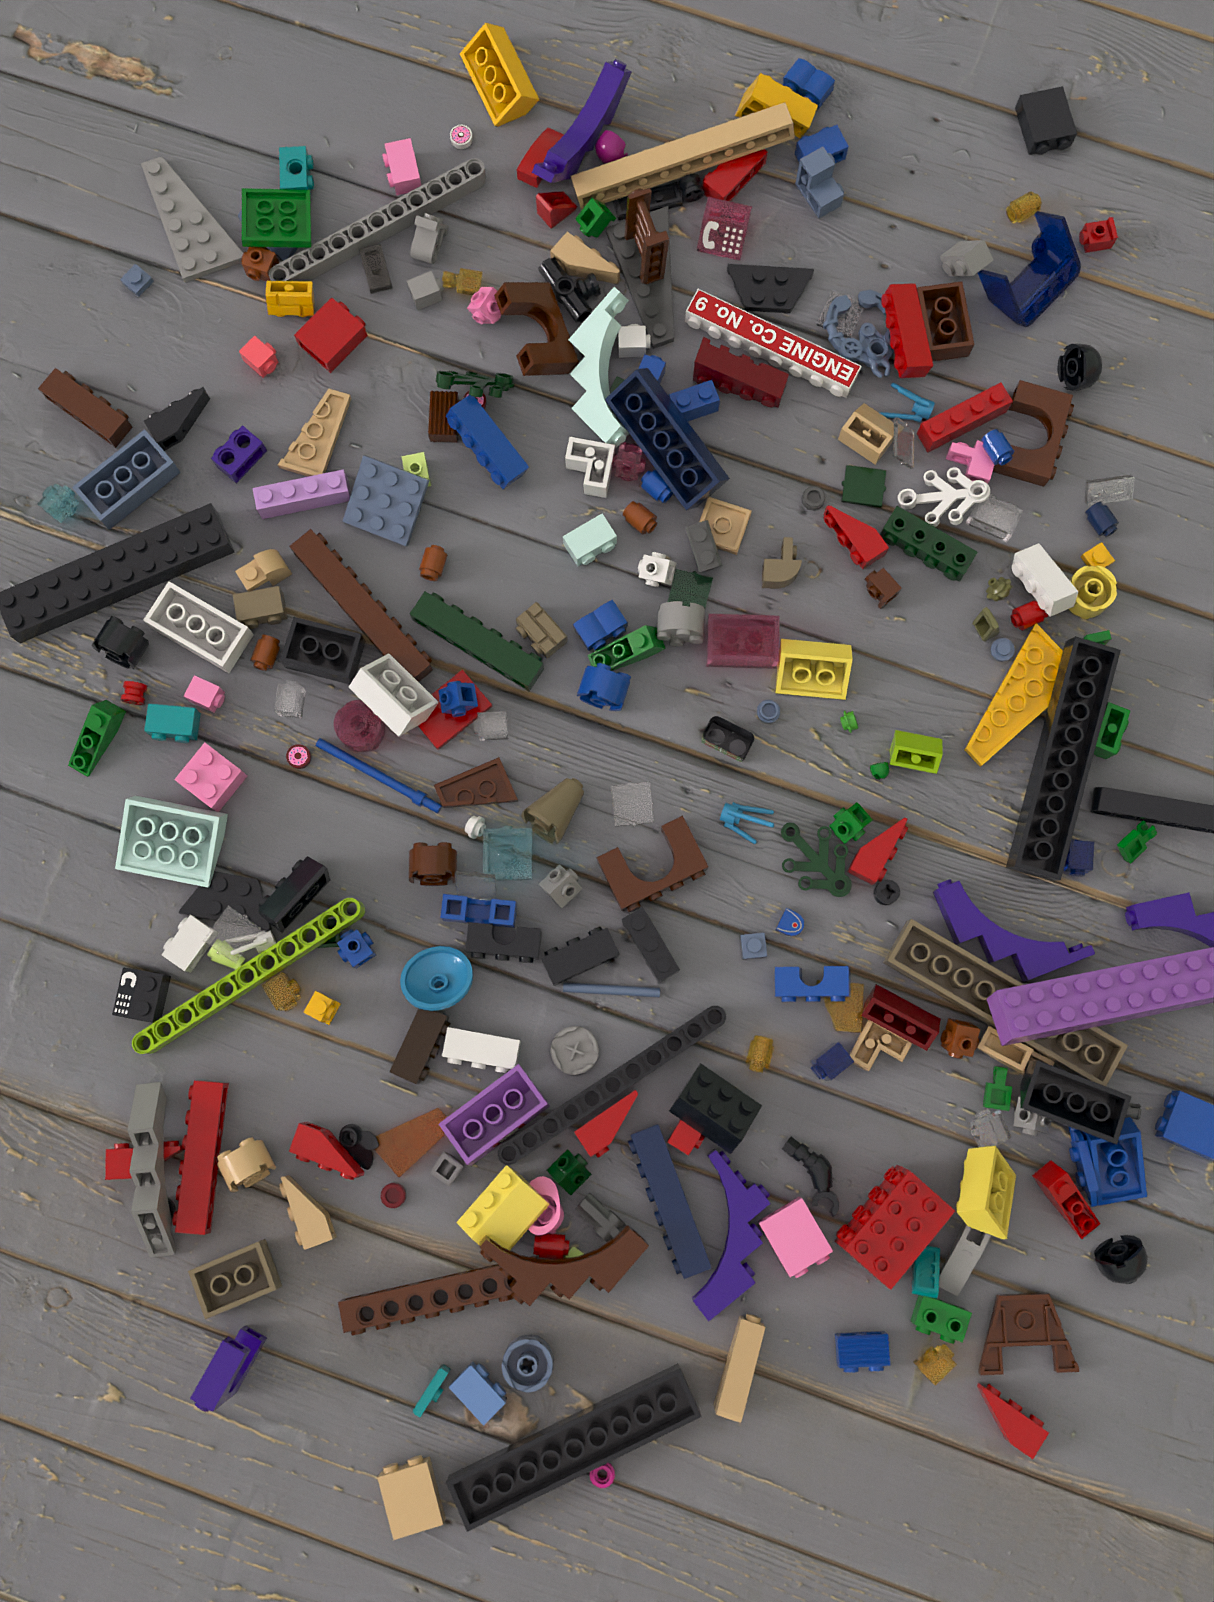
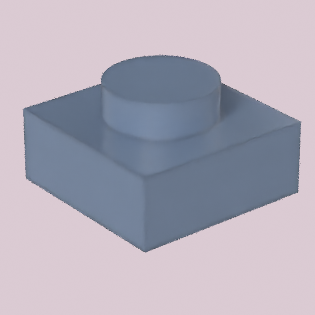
(137, 280)
(753, 945)

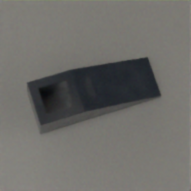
(176, 420)

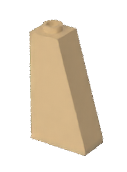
(739, 1368)

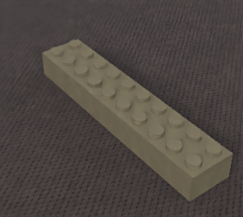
(970, 981)

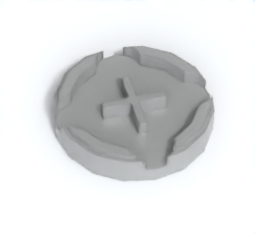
(574, 1050)

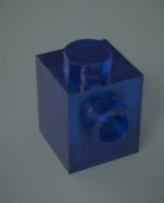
(1080, 858)

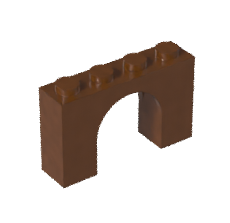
(540, 304)
(1052, 410)
(631, 891)

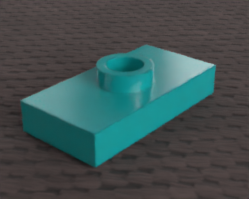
(926, 1273)
(432, 1392)

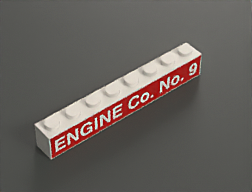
(772, 343)

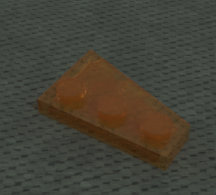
(410, 1141)

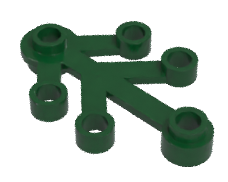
(477, 382)
(819, 862)

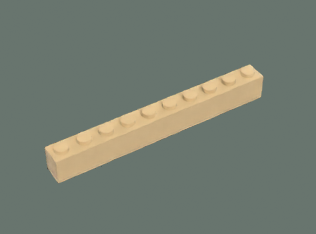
(685, 155)

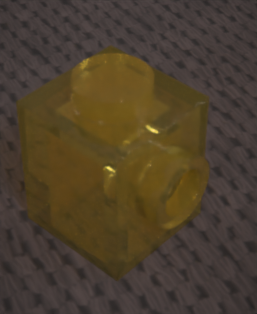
(282, 992)

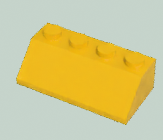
(499, 75)

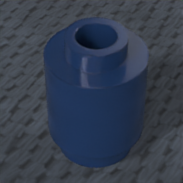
(1102, 519)

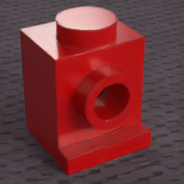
(1098, 235)

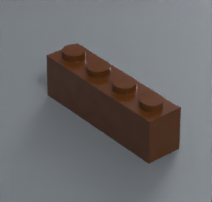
(85, 407)

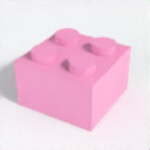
(211, 777)

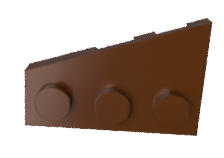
(477, 786)

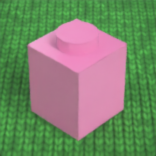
(204, 694)

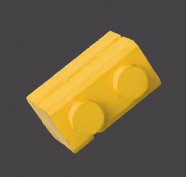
(290, 298)

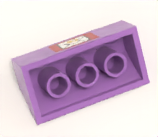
(494, 1115)

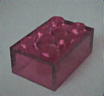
(742, 641)

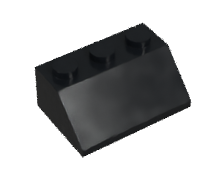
(294, 893)

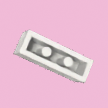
(1044, 580)
(481, 1049)

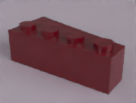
(739, 375)

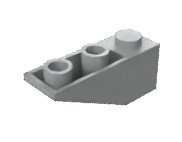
(962, 1258)

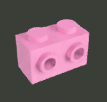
(403, 166)

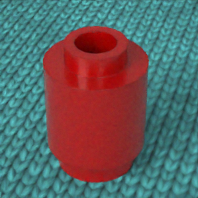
(1027, 615)
(551, 1246)

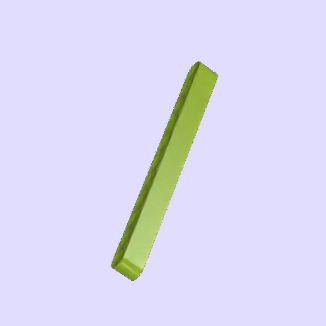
(237, 977)

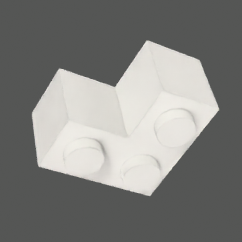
(595, 460)

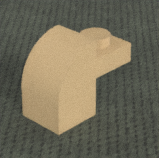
(265, 567)

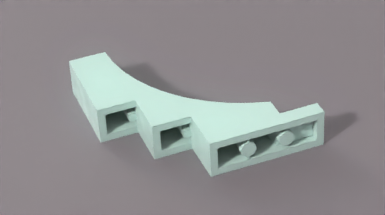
(595, 342)

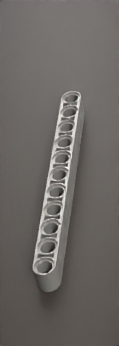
(383, 216)

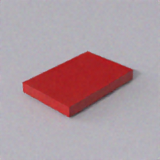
(442, 726)

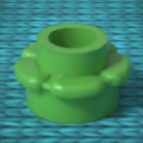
(849, 721)

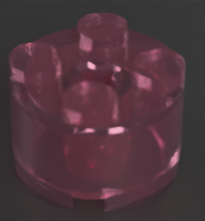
(351, 716)

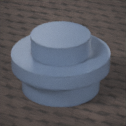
(1002, 649)
(768, 711)

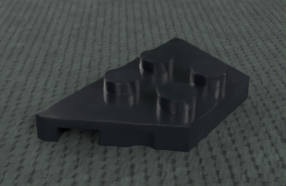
(769, 286)
(226, 890)

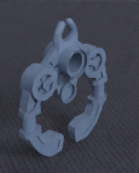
(869, 338)

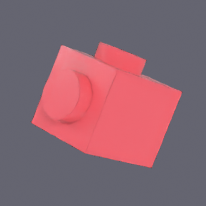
(259, 356)

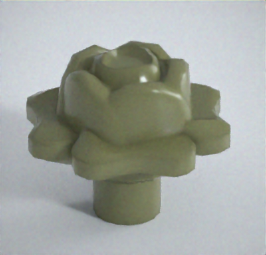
(998, 588)

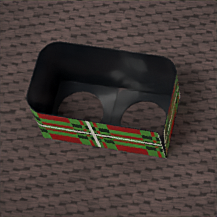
(727, 727)

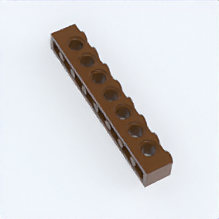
(352, 1307)

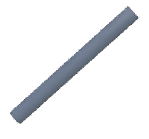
(611, 989)

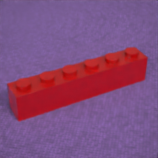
(200, 1160)

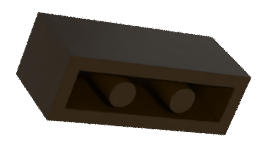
(420, 1045)

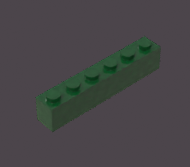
(477, 641)

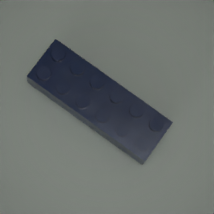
(666, 438)

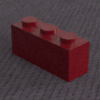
(901, 1017)

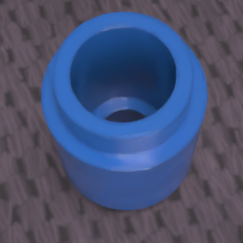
(997, 447)
(656, 486)

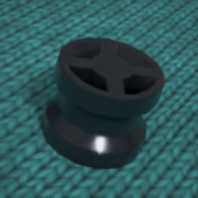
(691, 187)
(588, 286)
(882, 894)

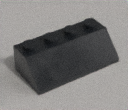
(1073, 1101)

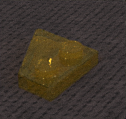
(847, 1015)

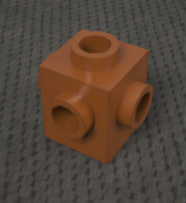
(258, 262)
(960, 1038)

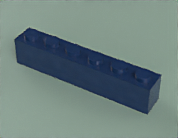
(670, 1200)

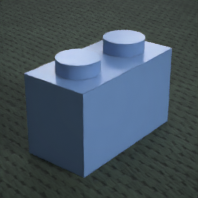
(479, 1392)

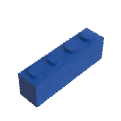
(486, 441)

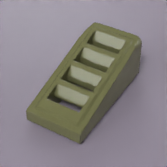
(986, 625)

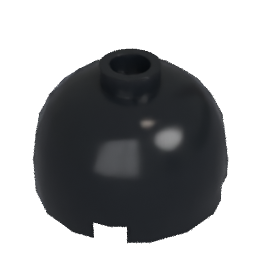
(1079, 366)
(1122, 1260)

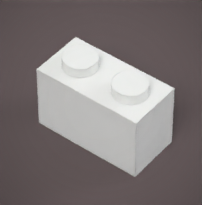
(187, 946)

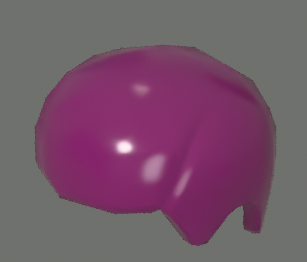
(610, 147)

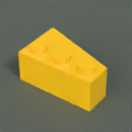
(766, 93)

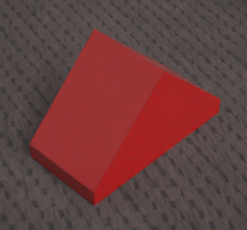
(554, 207)

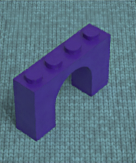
(227, 1369)

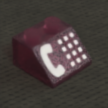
(724, 228)

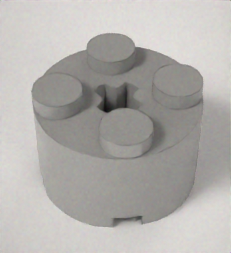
(681, 623)

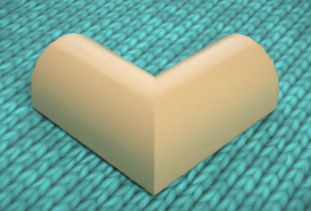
(872, 1040)

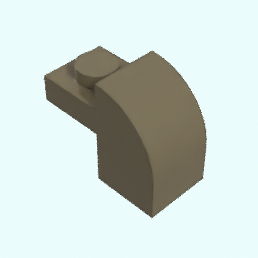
(783, 571)

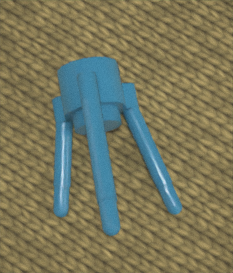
(921, 406)
(733, 813)

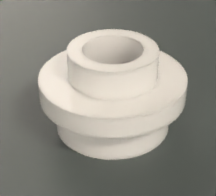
(475, 827)

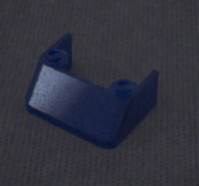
(1045, 277)

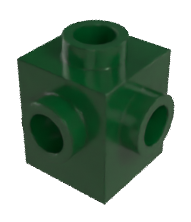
(569, 1171)

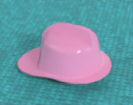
(553, 1215)

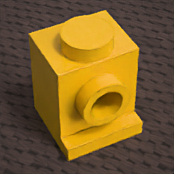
(322, 1007)

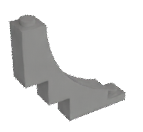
(150, 1199)

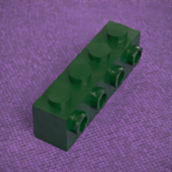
(928, 544)

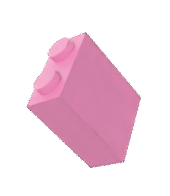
(795, 1237)

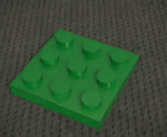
(276, 218)

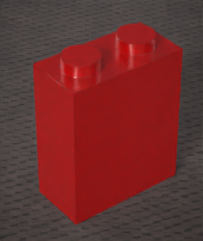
(331, 334)

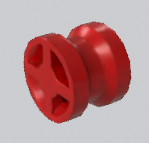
(134, 693)

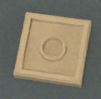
(727, 523)

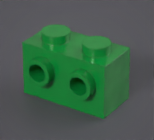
(1111, 731)
(940, 1317)

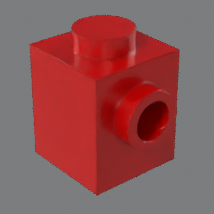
(685, 1138)

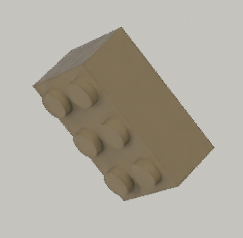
(235, 1279)

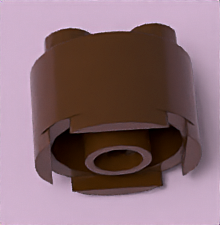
(432, 864)

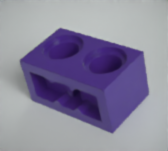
(243, 457)

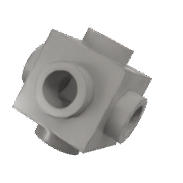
(561, 885)
(1030, 1121)

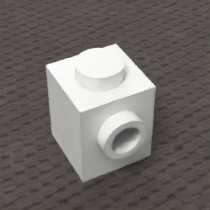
(633, 341)

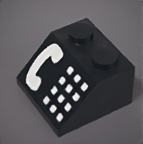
(141, 995)

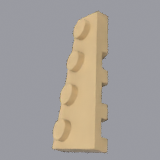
(316, 442)

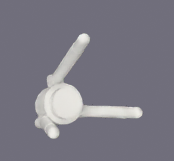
(262, 942)

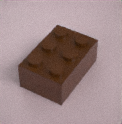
(946, 320)

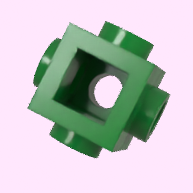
(850, 823)

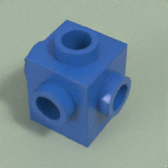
(457, 698)
(363, 952)

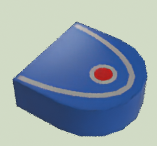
(790, 923)

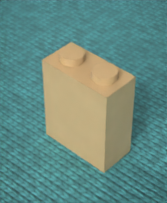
(411, 1497)

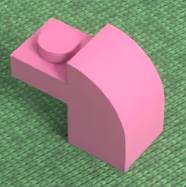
(979, 463)

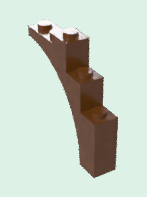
(566, 1275)

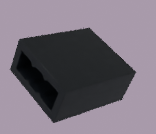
(1045, 120)

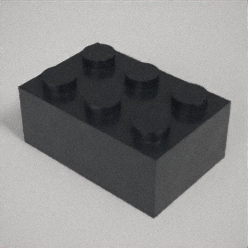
(322, 650)
(715, 1108)

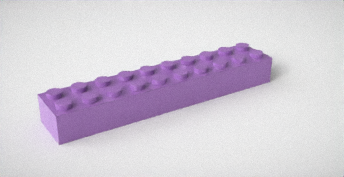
(1103, 996)

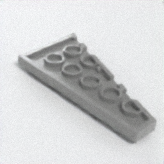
(192, 231)

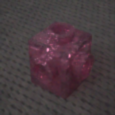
(629, 462)

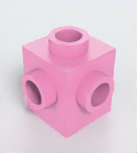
(484, 306)

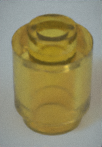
(1023, 207)
(760, 1053)

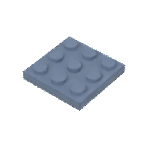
(385, 500)

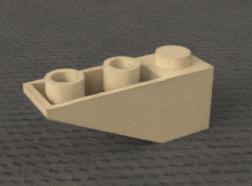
(580, 260)
(310, 1217)

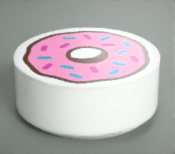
(461, 136)

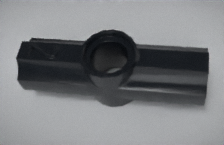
(558, 279)

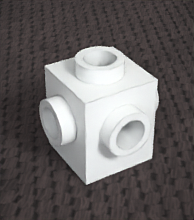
(656, 569)

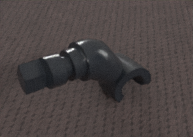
(819, 1170)

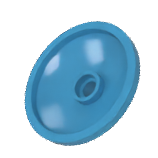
(432, 969)

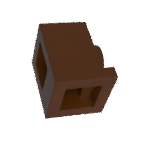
(882, 587)

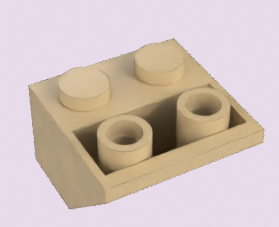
(868, 433)

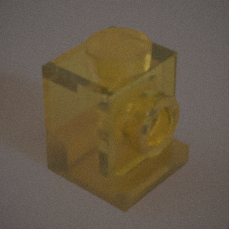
(936, 1363)

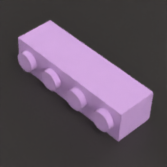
(302, 494)

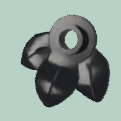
(361, 1146)

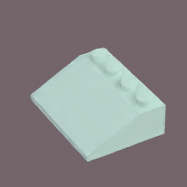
(170, 840)

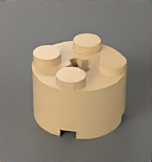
(246, 1164)

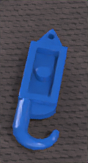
(1081, 1155)

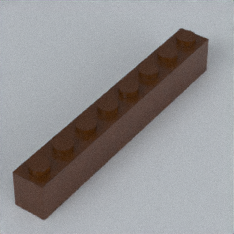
(359, 605)

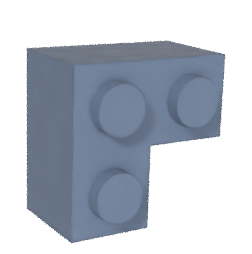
(817, 184)

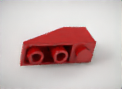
(861, 539)
(872, 857)
(322, 1147)
(119, 1158)
(1066, 1198)
(1016, 1428)

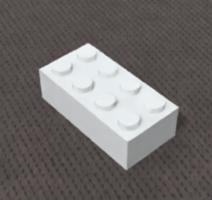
(198, 627)

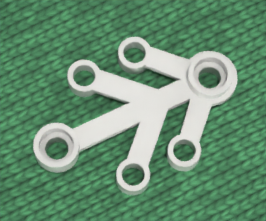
(947, 496)

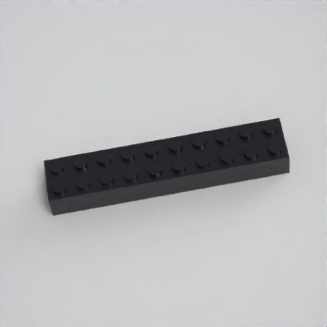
(114, 573)
(1063, 759)
(572, 1447)

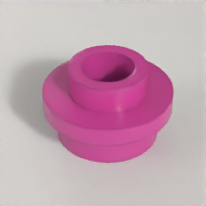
(603, 1482)

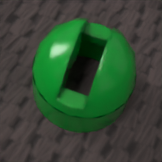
(880, 770)

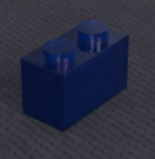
(831, 1062)

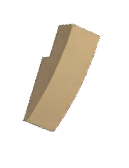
(1013, 1056)

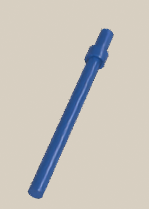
(418, 797)

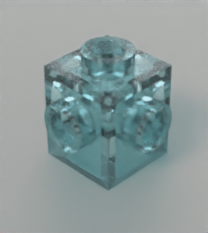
(58, 502)

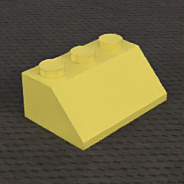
(813, 669)
(986, 1191)
(503, 1210)

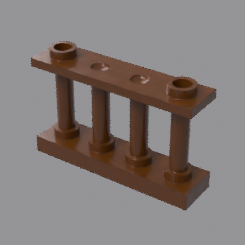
(651, 243)

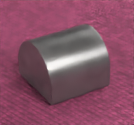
(447, 1168)

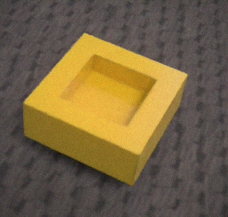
(1098, 556)

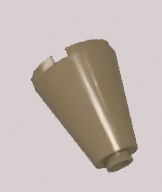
(554, 810)

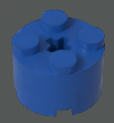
(604, 687)

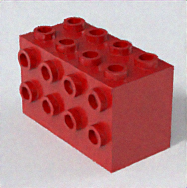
(894, 1225)

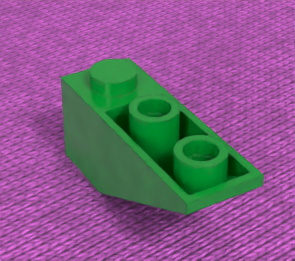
(628, 649)
(96, 735)

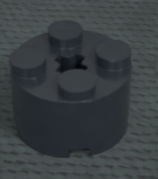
(120, 643)

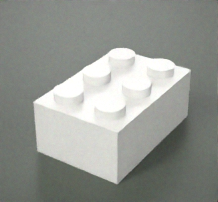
(393, 694)

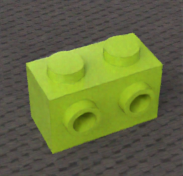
(916, 751)

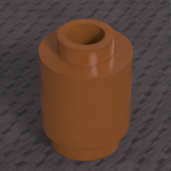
(640, 517)
(433, 563)
(265, 652)

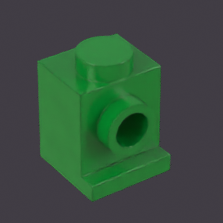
(594, 218)

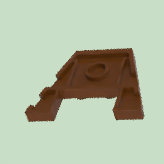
(1025, 1321)

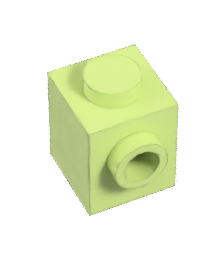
(417, 465)

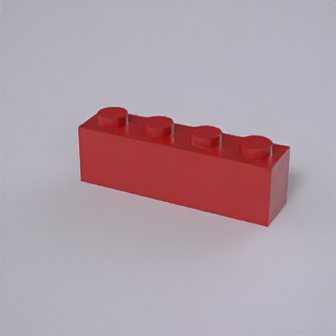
(907, 330)
(964, 417)

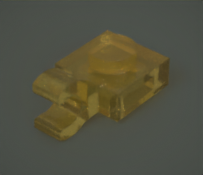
(466, 281)

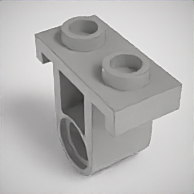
(428, 238)

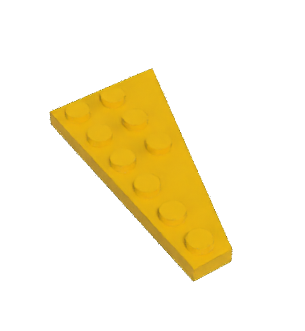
(1020, 696)

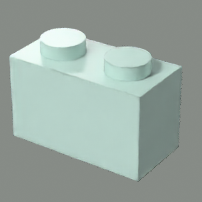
(590, 540)

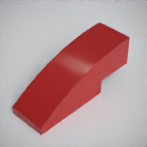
(537, 154)

